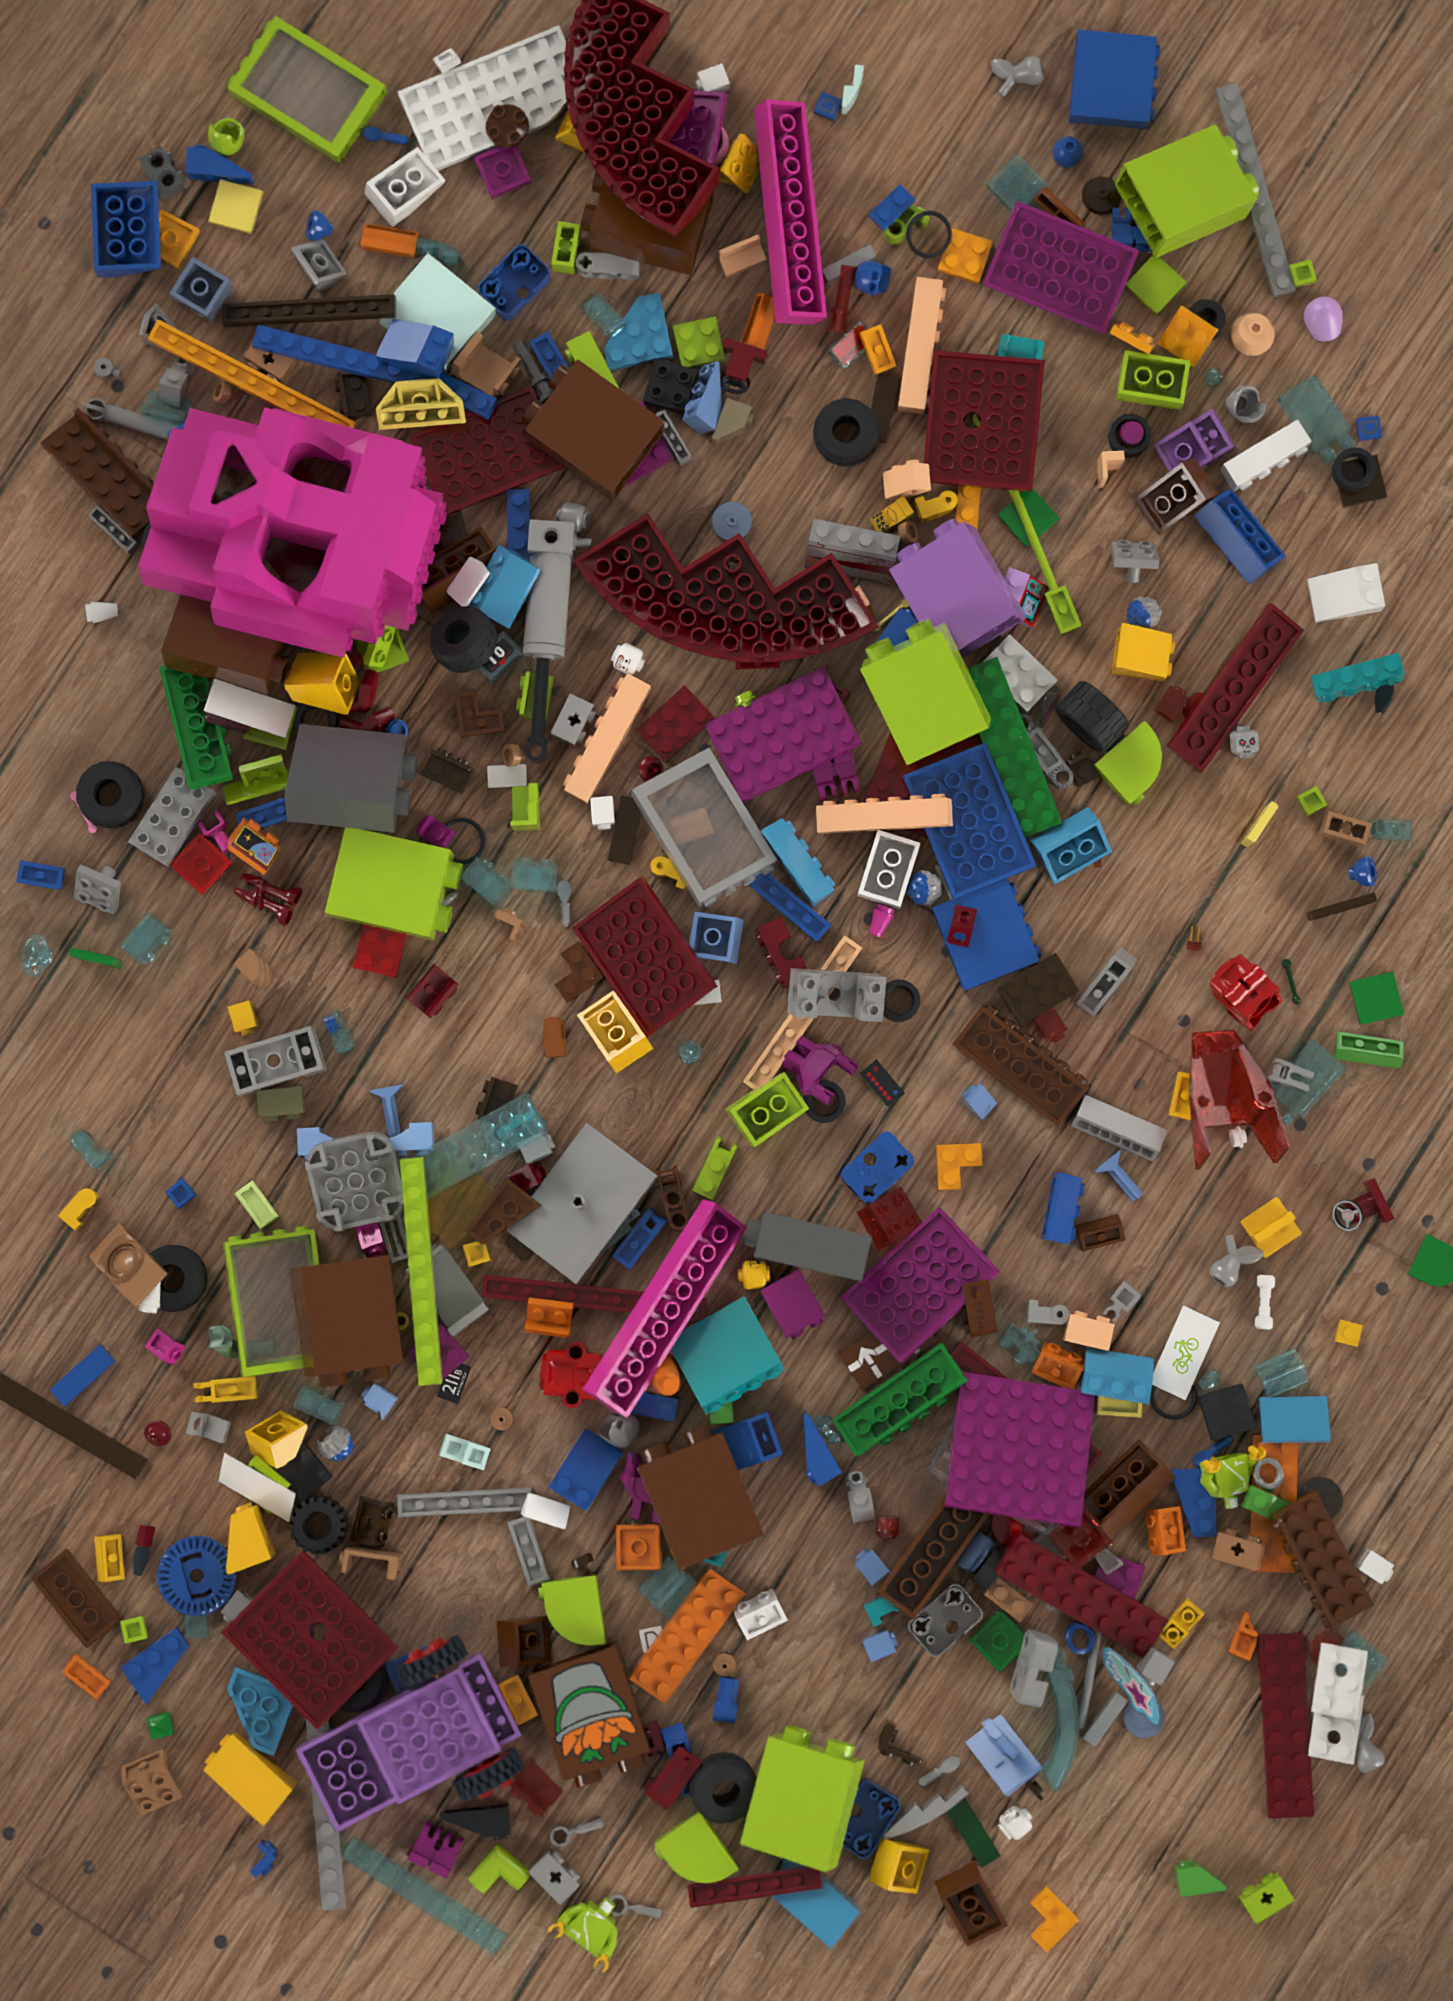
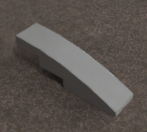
(917, 1816)

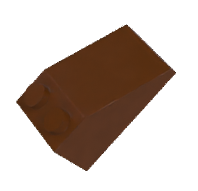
(1176, 495)
(970, 1903)

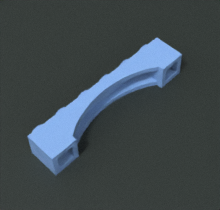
(416, 1138)

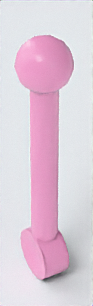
(92, 828)

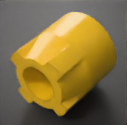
(407, 1320)

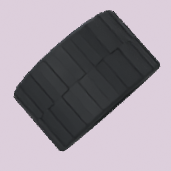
(1092, 716)

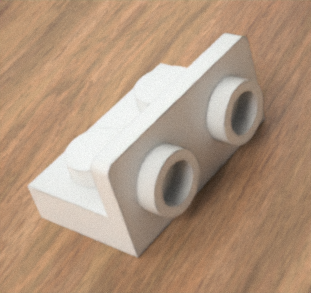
(759, 1614)

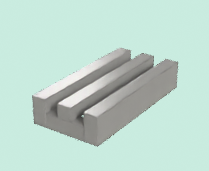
(387, 1241)

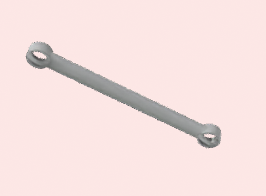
(129, 419)

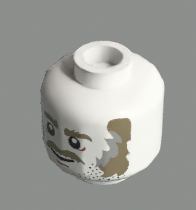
(1015, 1822)

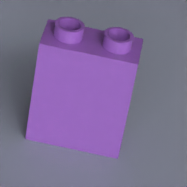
(958, 586)

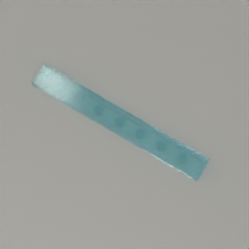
(424, 1895)

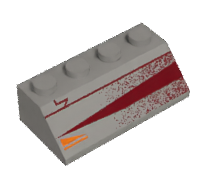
(857, 550)

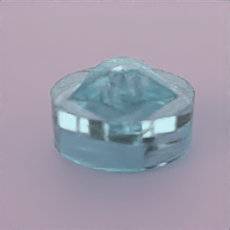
(689, 1052)
(1210, 1380)

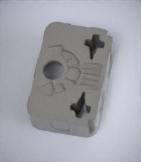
(940, 1611)
(1036, 1653)

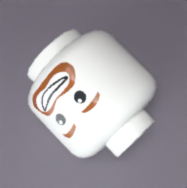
(627, 659)

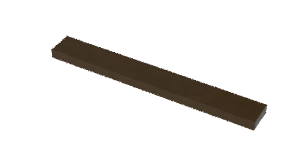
(309, 310)
(71, 1427)

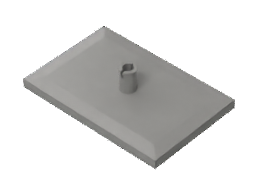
(609, 1187)

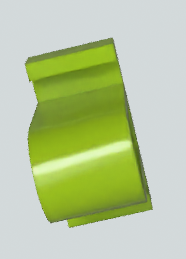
(902, 223)

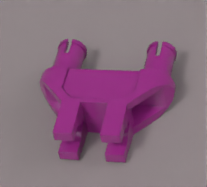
(817, 1063)
(635, 1486)

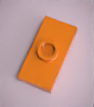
(86, 1676)

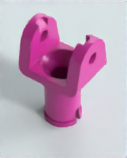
(217, 832)

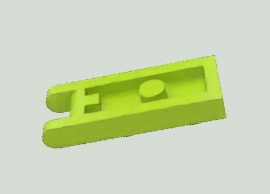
(714, 1170)

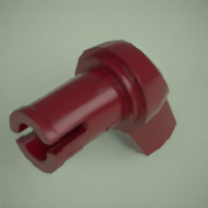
(366, 693)
(375, 722)

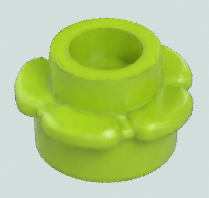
(745, 699)

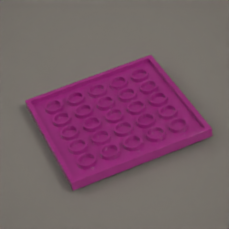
(1020, 1450)

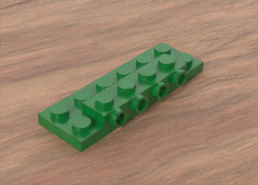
(199, 741)
(900, 1401)

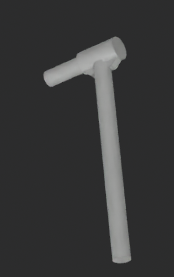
(1089, 1678)

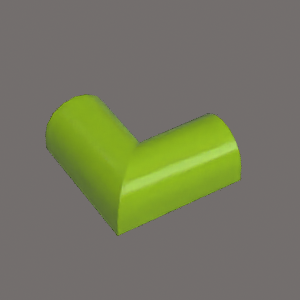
(499, 1863)

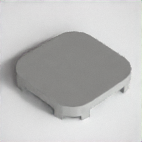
(355, 1180)

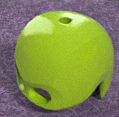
(226, 138)

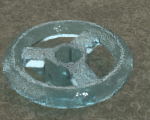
(39, 955)

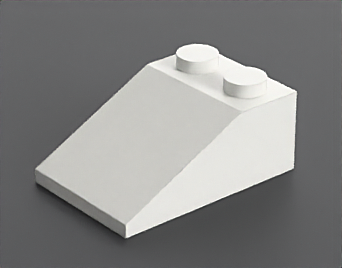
(403, 186)
(1346, 593)

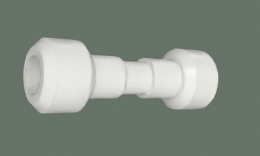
(1265, 1283)

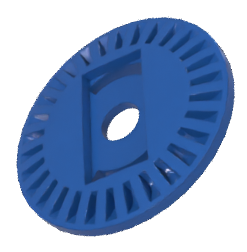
(175, 1578)

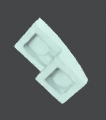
(851, 92)
(464, 1451)

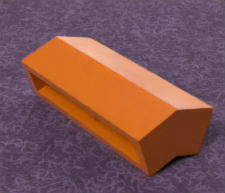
(389, 240)
(759, 321)

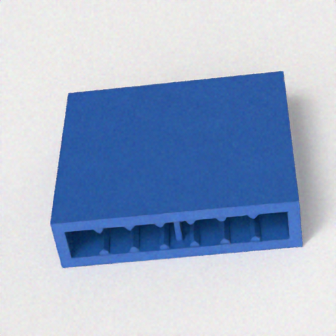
(1113, 79)
(999, 935)

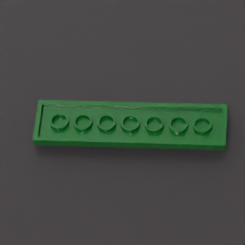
(1014, 751)

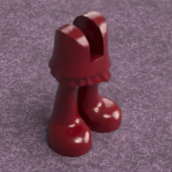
(258, 899)

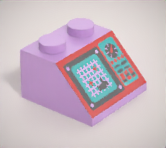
(1028, 593)

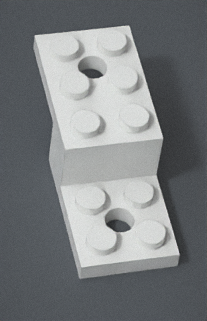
(1337, 1703)

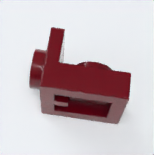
(528, 1176)
(654, 1734)

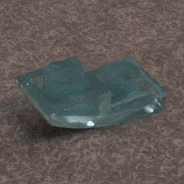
(447, 254)

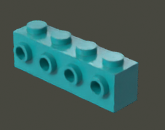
(1358, 677)

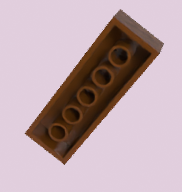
(929, 1557)

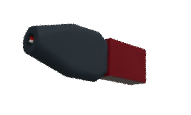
(1383, 698)
(141, 1555)

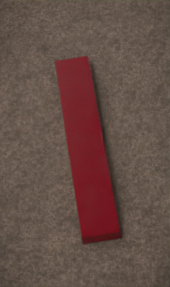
(755, 1886)

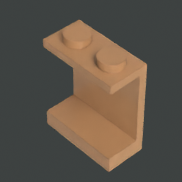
(484, 368)
(394, 1559)

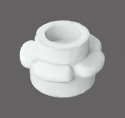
(1237, 1137)

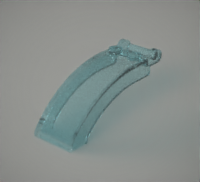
(1067, 1728)

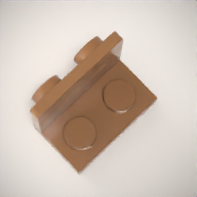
(150, 1782)

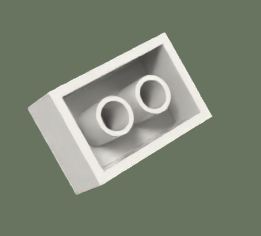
(1024, 674)
(888, 869)

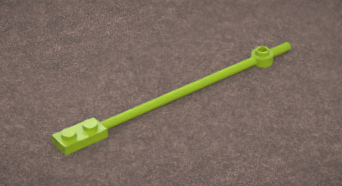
(1057, 598)

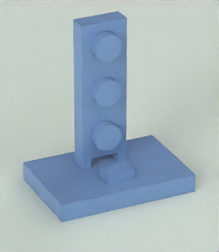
(1003, 1754)

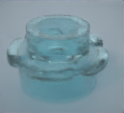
(1213, 376)

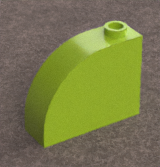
(1132, 764)
(575, 1608)
(696, 1851)

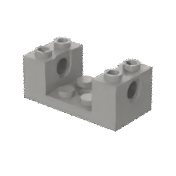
(858, 997)
(298, 1054)

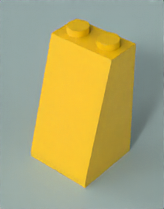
(249, 1777)

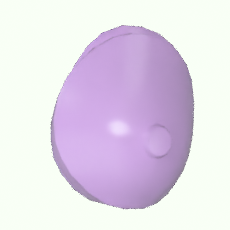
(1323, 318)

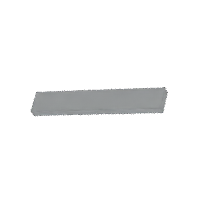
(461, 1502)

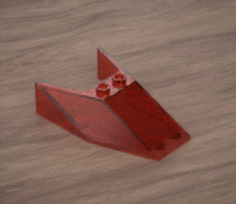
(1231, 1091)

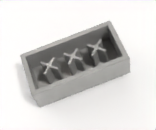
(171, 818)

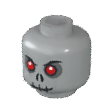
(1244, 741)

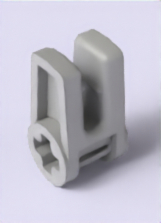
(1282, 1071)

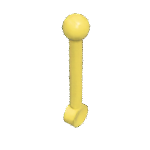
(904, 605)

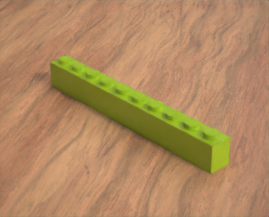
(421, 1271)

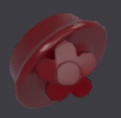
(650, 768)
(157, 1433)

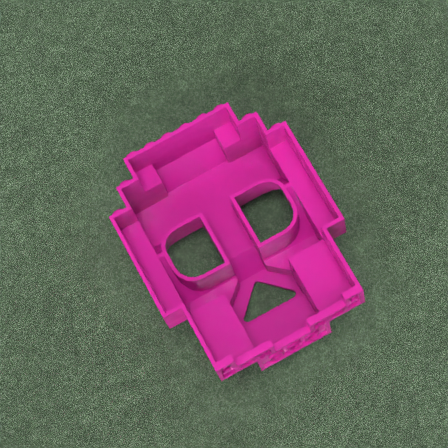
(372, 534)

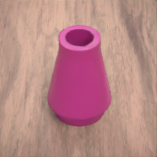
(880, 920)

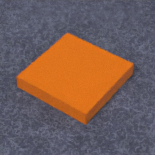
(638, 1547)

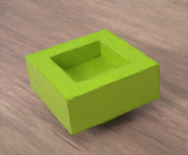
(1303, 273)
(1311, 801)
(134, 1629)

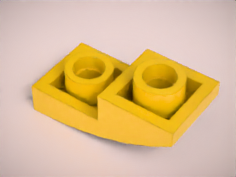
(1181, 1623)

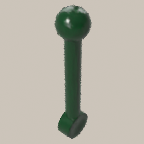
(1286, 964)

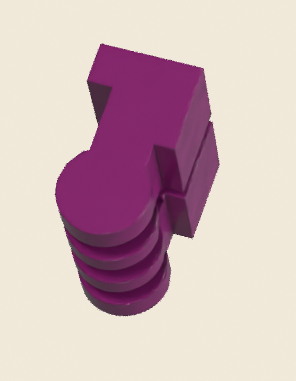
(844, 768)
(440, 1859)

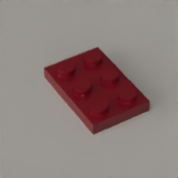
(675, 724)

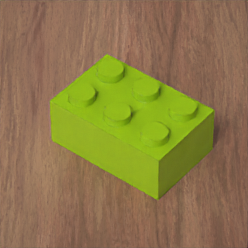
(1152, 380)

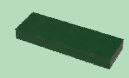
(973, 1833)

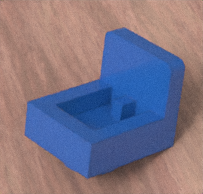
(264, 1864)

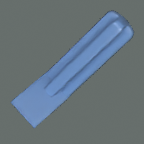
(389, 1107)
(1120, 1176)

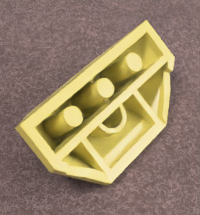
(419, 404)

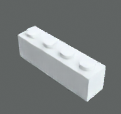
(1266, 455)

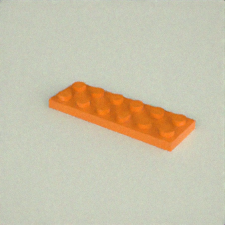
(1275, 1556)
(686, 1635)

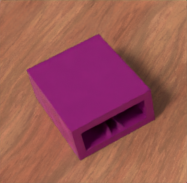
(793, 1304)

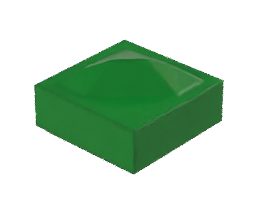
(160, 1725)

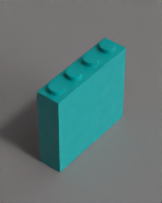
(726, 1355)

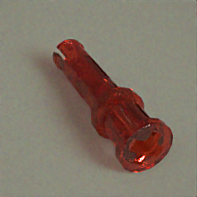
(841, 311)

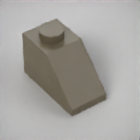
(732, 421)

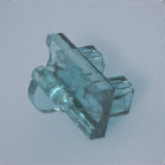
(1023, 1340)

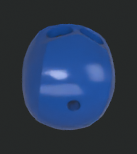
(872, 277)

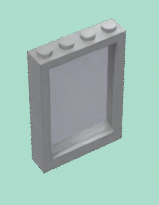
(704, 828)

